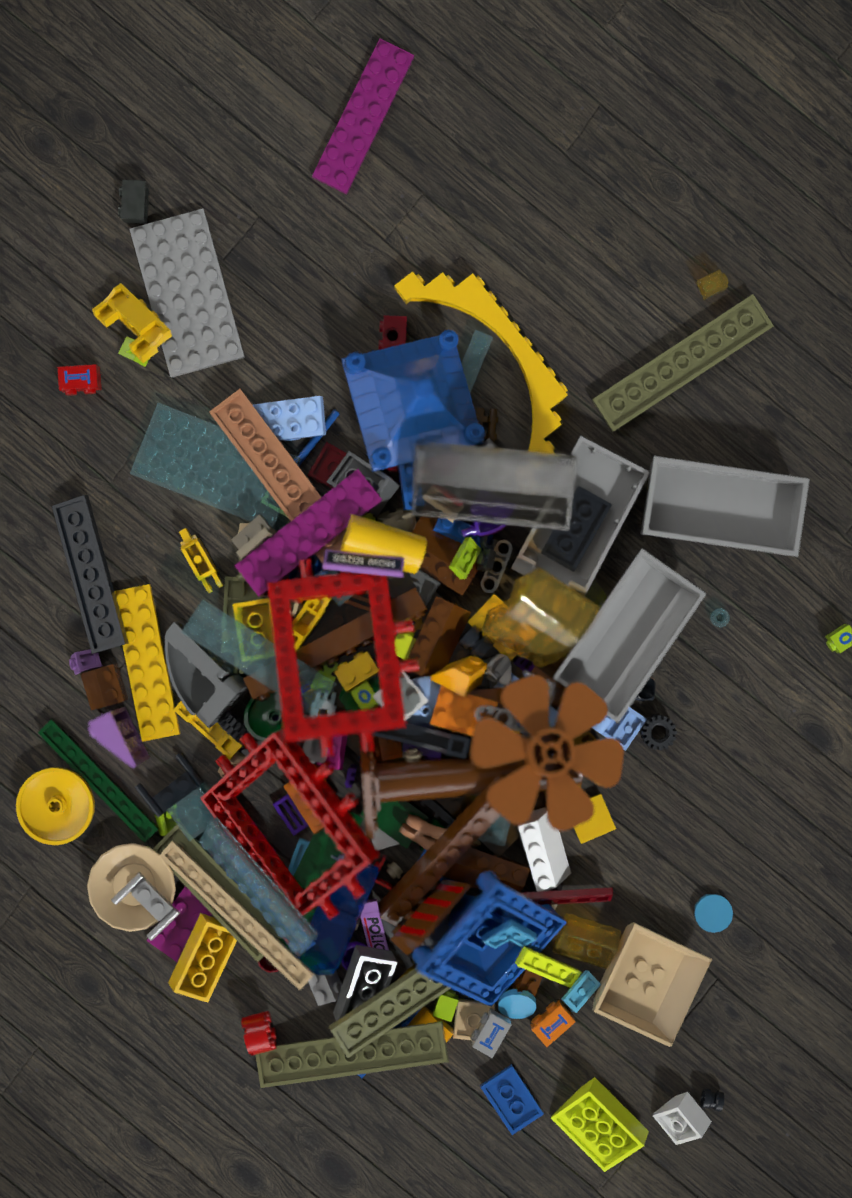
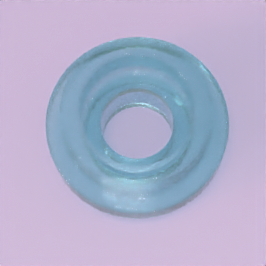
(724, 621)

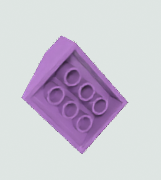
(120, 736)

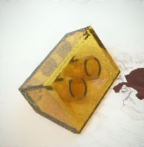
(587, 941)

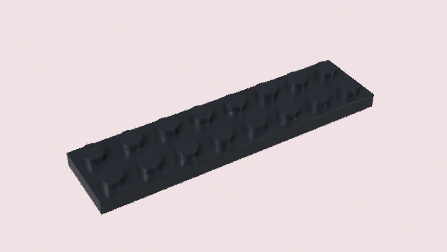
(90, 574)

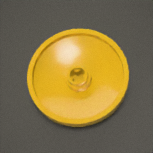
(55, 806)

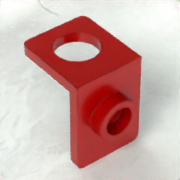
(380, 881)

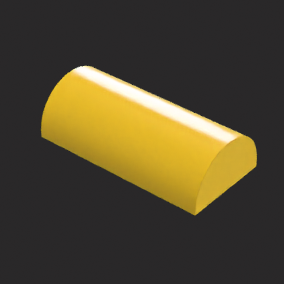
(381, 539)

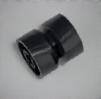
(475, 642)

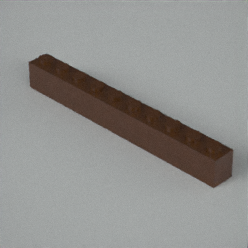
(346, 639)
(439, 858)

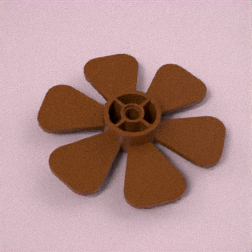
(596, 760)

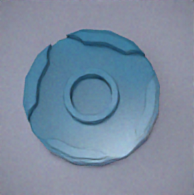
(713, 913)
(517, 1004)

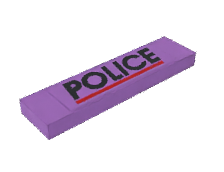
(373, 925)

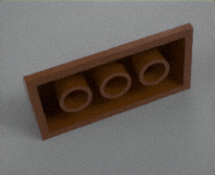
(438, 636)
(477, 861)

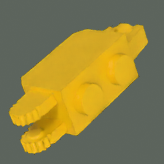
(199, 559)

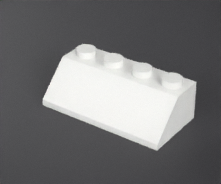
(544, 851)

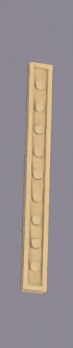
(237, 915)

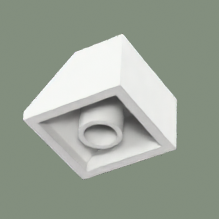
(682, 1119)

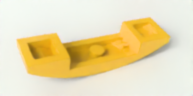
(215, 734)

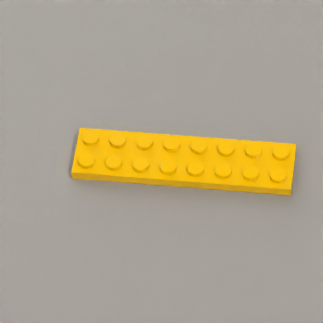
(147, 664)

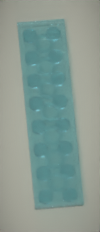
(252, 654)
(258, 887)

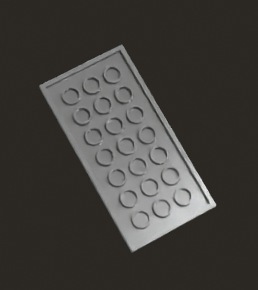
(187, 292)

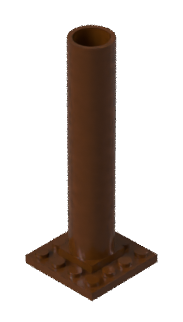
(427, 781)

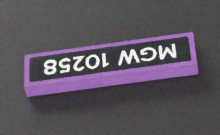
(363, 563)

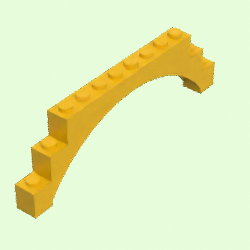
(477, 302)

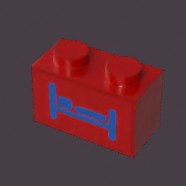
(79, 378)

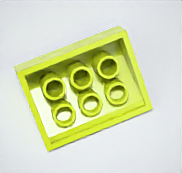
(600, 1125)

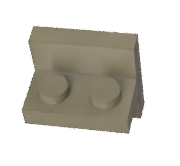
(253, 536)

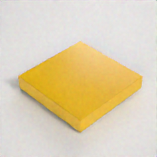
(599, 823)

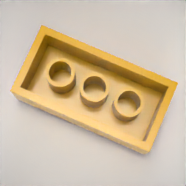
(202, 959)

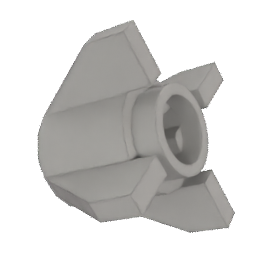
(498, 670)

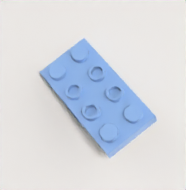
(294, 417)
(624, 730)

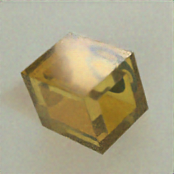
(712, 284)

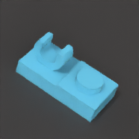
(581, 991)

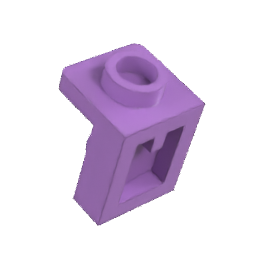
(84, 661)

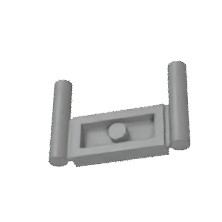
(151, 900)

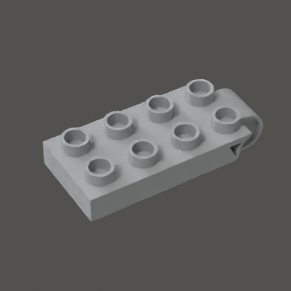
(608, 478)

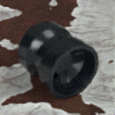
(712, 1099)

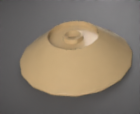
(115, 871)

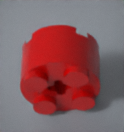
(259, 1035)

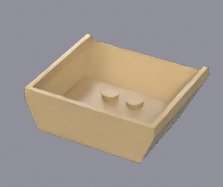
(650, 983)

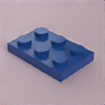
(511, 1099)

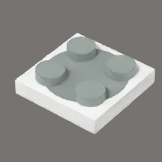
(411, 695)

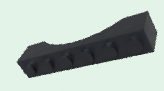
(428, 738)

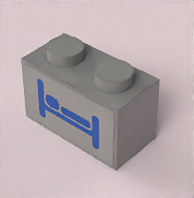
(490, 1033)

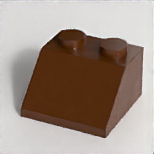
(104, 686)

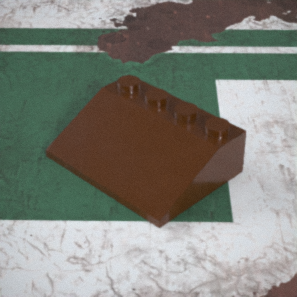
(439, 555)

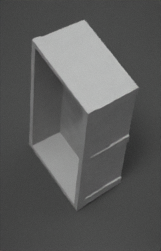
(725, 506)

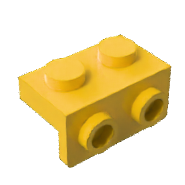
(356, 671)

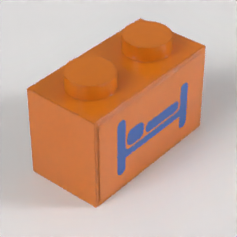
(552, 1022)

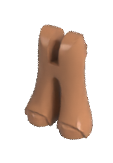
(421, 831)

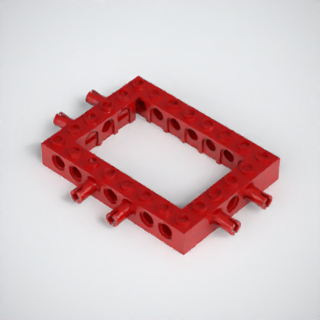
(389, 667)
(322, 800)

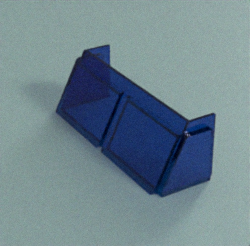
(336, 933)

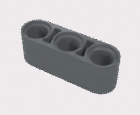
(496, 576)

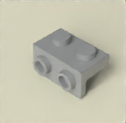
(325, 988)

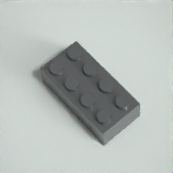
(366, 976)

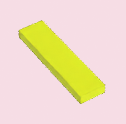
(547, 967)

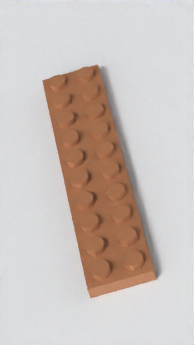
(269, 460)

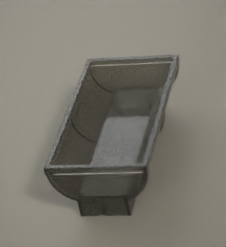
(493, 485)

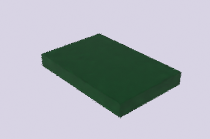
(392, 817)

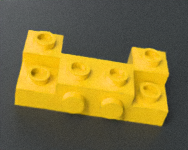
(136, 317)

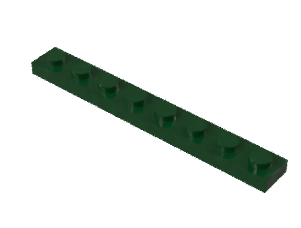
(98, 780)

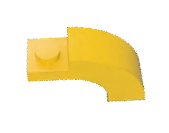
(308, 619)

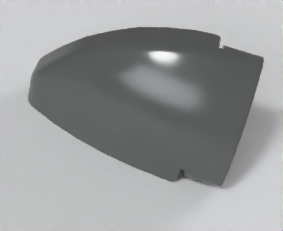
(201, 677)

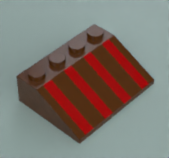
(428, 914)

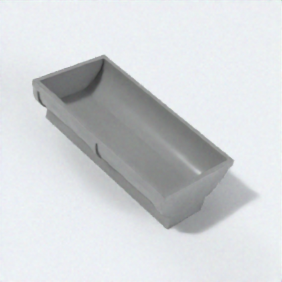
(631, 633)

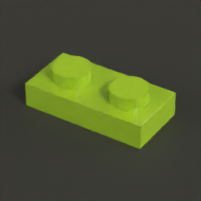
(465, 558)

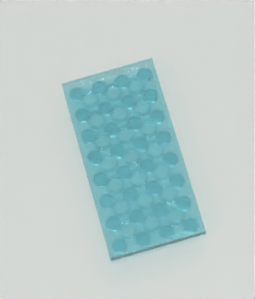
(202, 464)

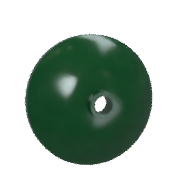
(260, 717)

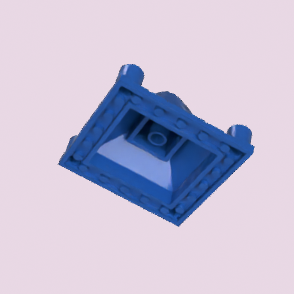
(411, 396)
(470, 964)

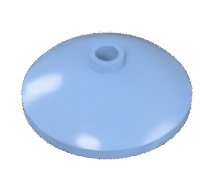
(430, 690)

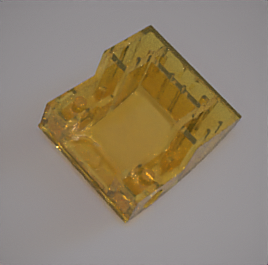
(540, 618)

